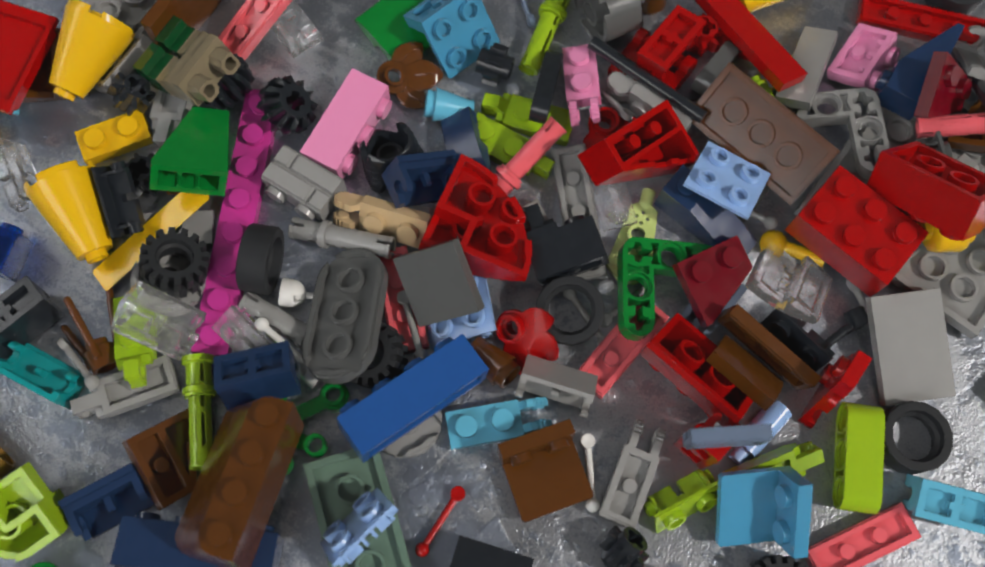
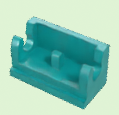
(42, 374)

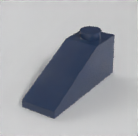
(902, 85)
(699, 215)

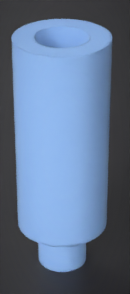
(777, 416)

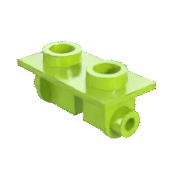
(671, 511)

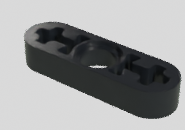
(546, 87)

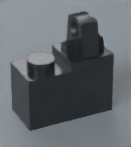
(563, 249)

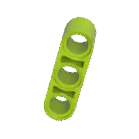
(859, 458)

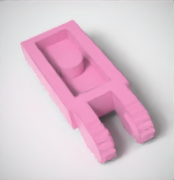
(581, 82)

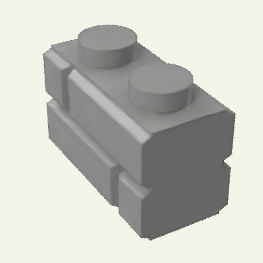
(302, 184)

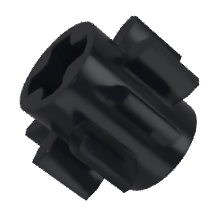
(494, 64)
(131, 93)
(140, 172)
(624, 548)

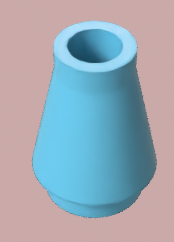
(443, 104)

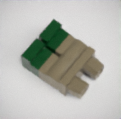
(190, 65)

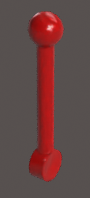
(422, 548)

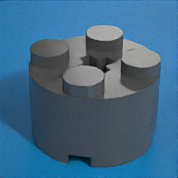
(610, 17)

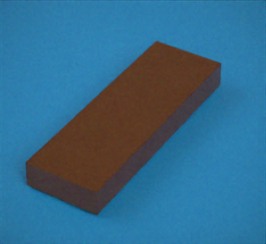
(768, 348)

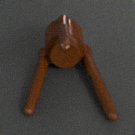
(98, 352)

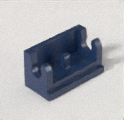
(419, 177)
(256, 374)
(105, 501)

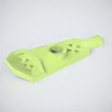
(647, 227)

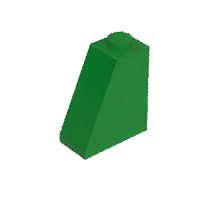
(194, 155)

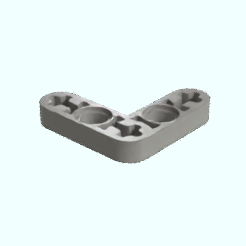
(850, 113)

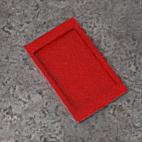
(23, 47)

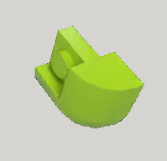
(28, 514)

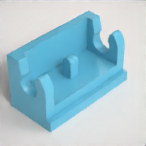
(946, 503)

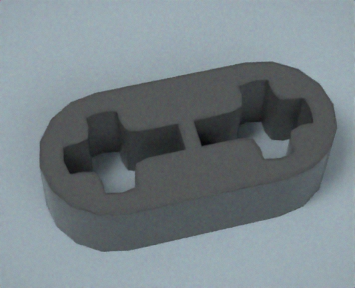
(713, 68)

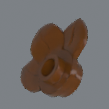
(413, 72)

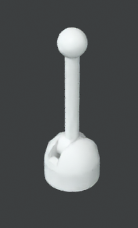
(292, 293)
(262, 325)

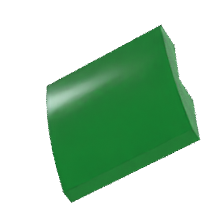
(387, 27)

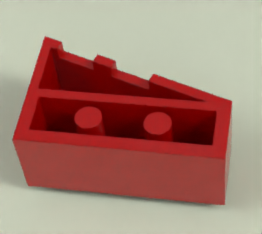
(641, 149)

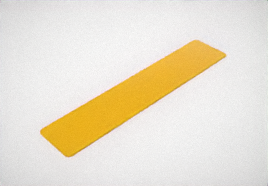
(126, 255)

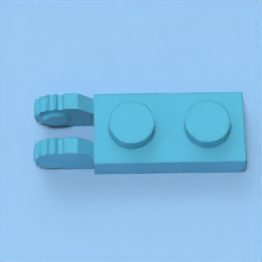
(492, 422)

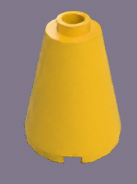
(86, 49)
(72, 208)

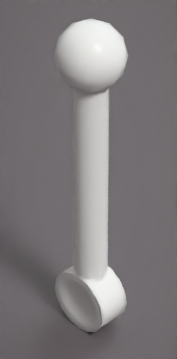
(587, 442)

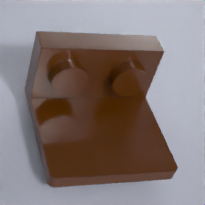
(544, 471)

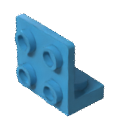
(454, 31)
(764, 508)

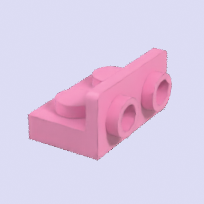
(864, 57)

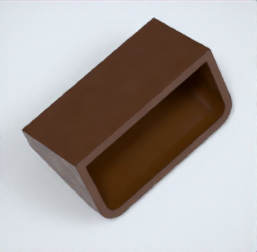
(240, 483)

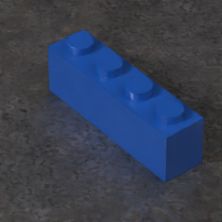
(411, 397)

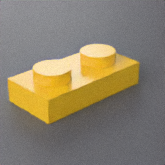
(114, 137)

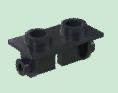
(112, 185)
(807, 346)

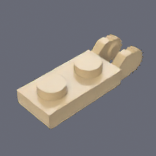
(380, 217)

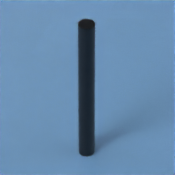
(647, 79)

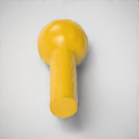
(794, 250)

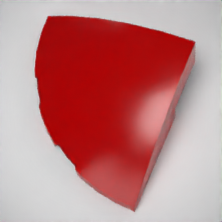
(484, 221)

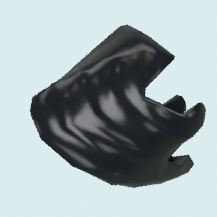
(383, 149)

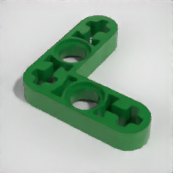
(644, 272)

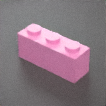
(347, 123)

